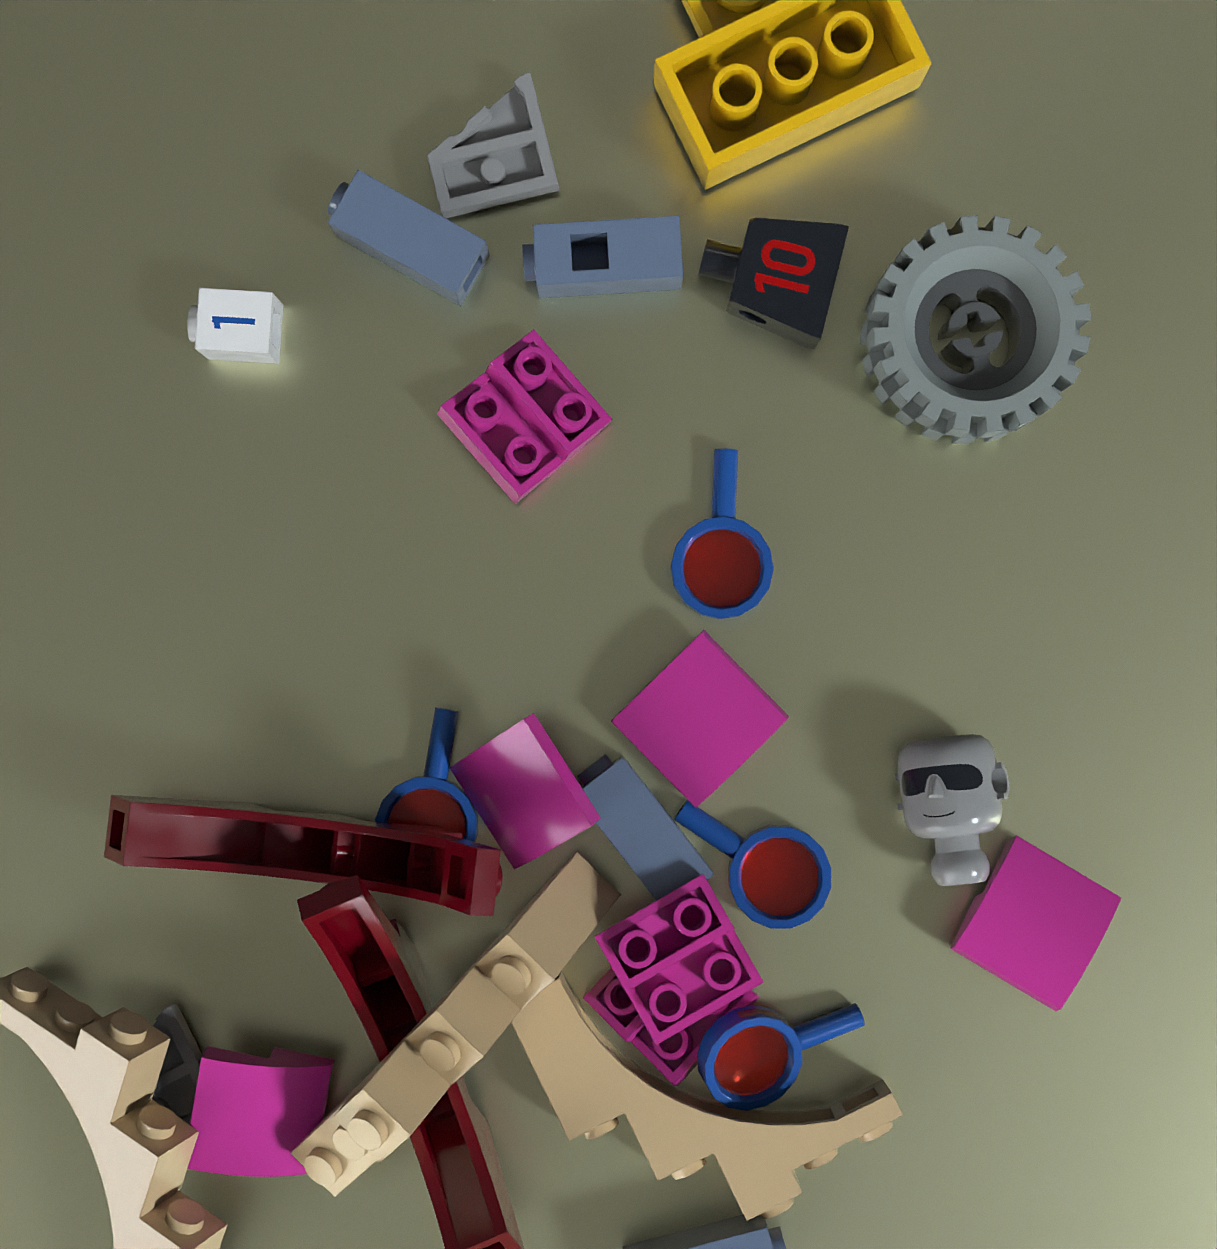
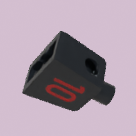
(780, 275)

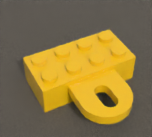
(782, 75)

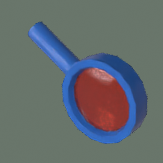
(722, 561)
(432, 797)
(773, 872)
(756, 1054)

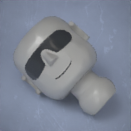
(953, 794)

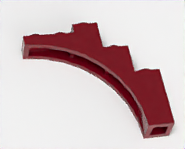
(391, 997)

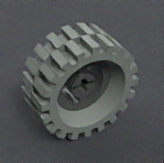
(955, 271)

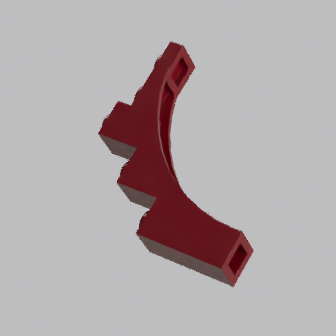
(305, 846)

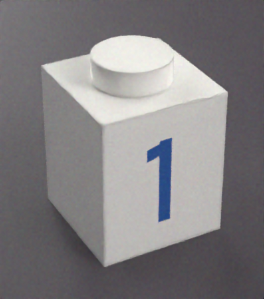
(236, 325)

